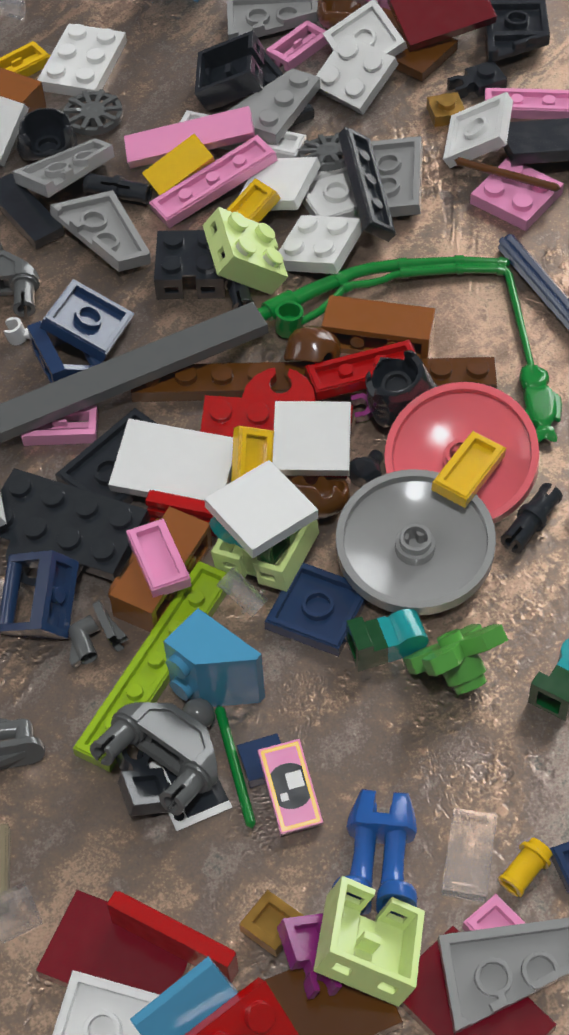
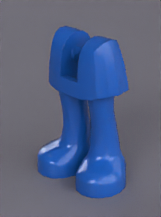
(393, 831)

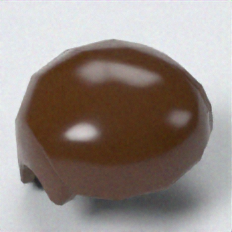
(333, 11)
(312, 345)
(325, 494)

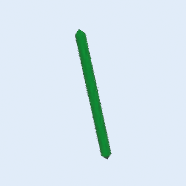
(235, 767)

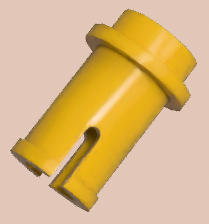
(525, 867)

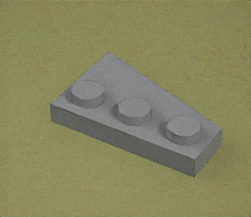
(268, 15)
(280, 103)
(63, 168)
(401, 173)
(104, 228)
(501, 967)

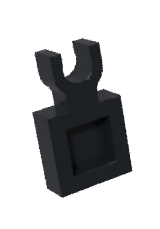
(477, 79)
(141, 784)

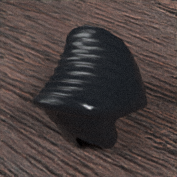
(44, 134)
(395, 385)

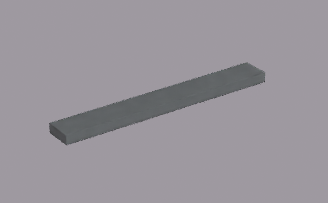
(130, 370)

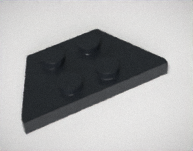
(518, 28)

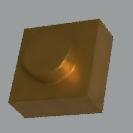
(442, 107)
(263, 919)

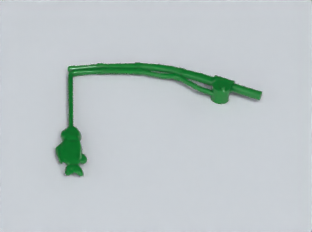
(540, 401)

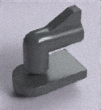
(82, 648)
(18, 744)

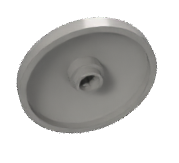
(412, 545)

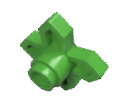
(458, 656)

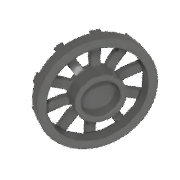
(93, 112)
(327, 150)

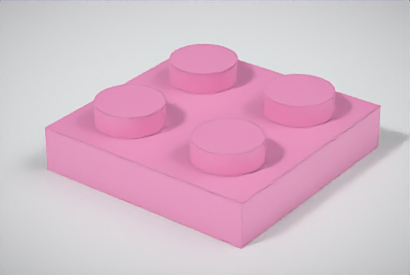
(513, 200)

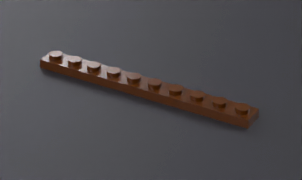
(231, 378)

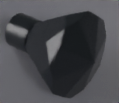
(366, 468)

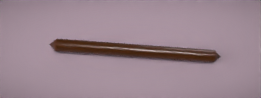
(507, 174)

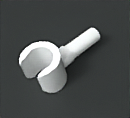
(16, 332)

